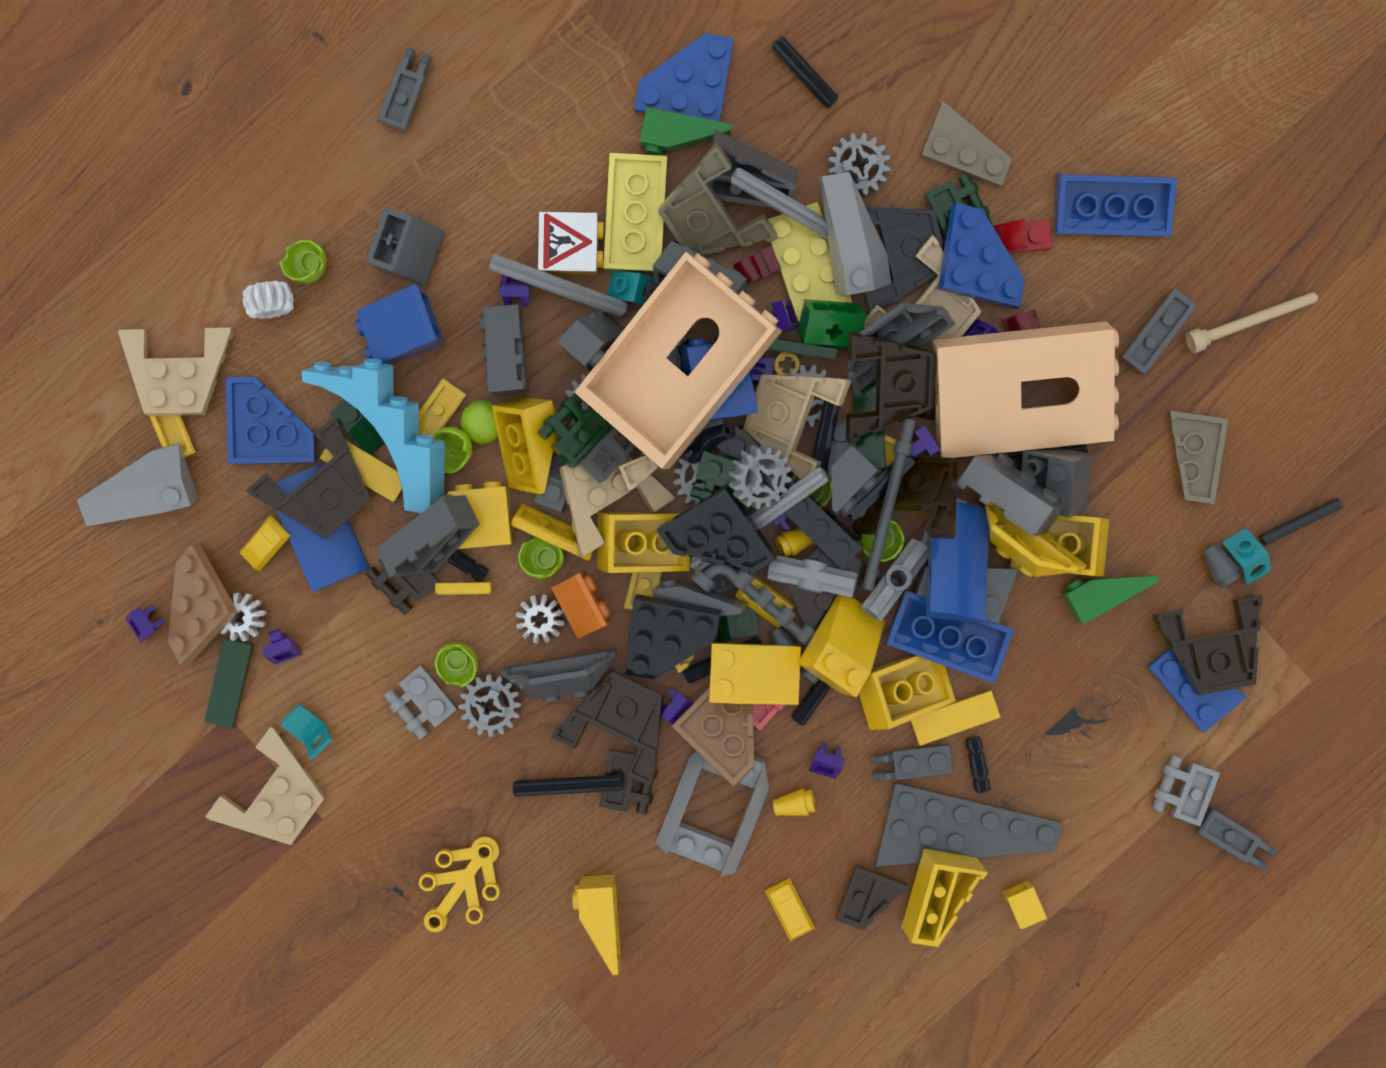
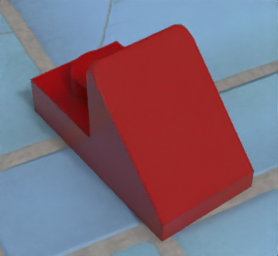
(1025, 236)

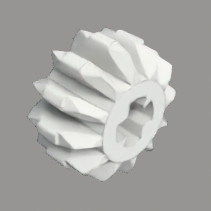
(268, 299)
(535, 610)
(250, 619)

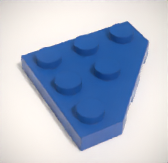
(690, 80)
(977, 260)
(264, 427)

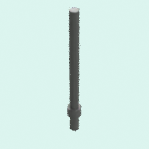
(902, 449)

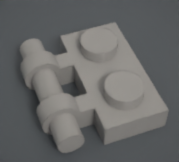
(427, 696)
(1194, 792)

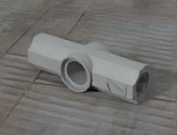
(813, 576)
(885, 593)

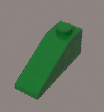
(674, 132)
(1095, 596)

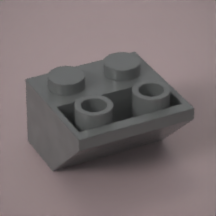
(405, 246)
(1062, 472)
(849, 478)

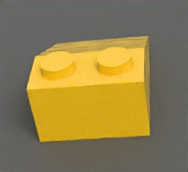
(522, 449)
(1083, 538)
(635, 544)
(843, 647)
(754, 674)
(904, 691)
(598, 913)

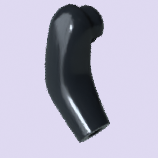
(707, 440)

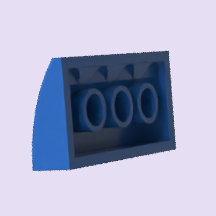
(1114, 205)
(322, 559)
(959, 569)
(961, 645)

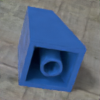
(399, 326)
(741, 400)

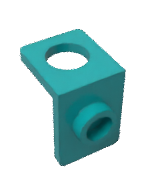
(628, 286)
(1248, 554)
(307, 729)

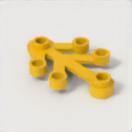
(464, 880)

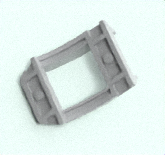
(699, 844)

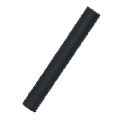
(1301, 521)

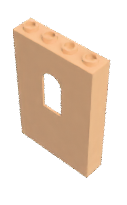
(981, 389)
(646, 392)

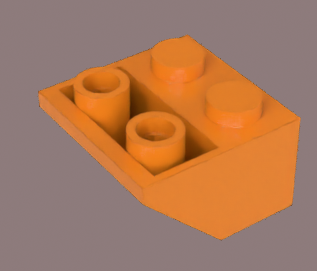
(581, 604)

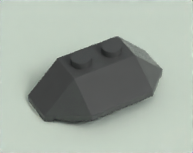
(904, 324)
(560, 675)

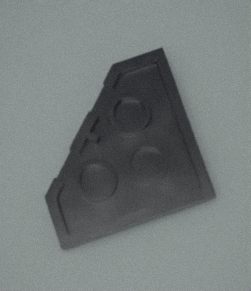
(719, 534)
(667, 634)

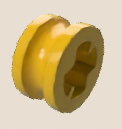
(780, 358)

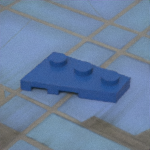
(1201, 709)

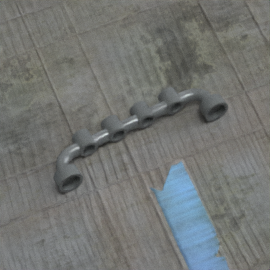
(760, 597)

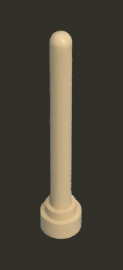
(1198, 339)

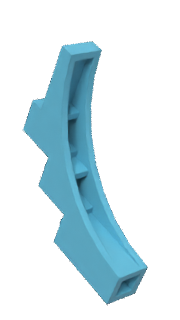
(397, 422)

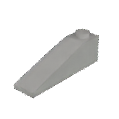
(854, 244)
(146, 487)

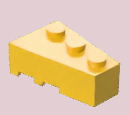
(938, 894)

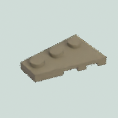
(964, 148)
(1199, 453)

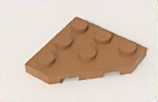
(198, 605)
(720, 735)

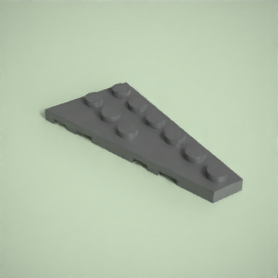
(957, 825)

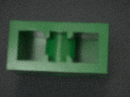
(830, 322)

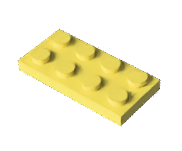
(632, 213)
(804, 262)

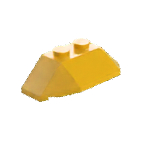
(1034, 554)

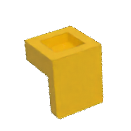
(1024, 904)

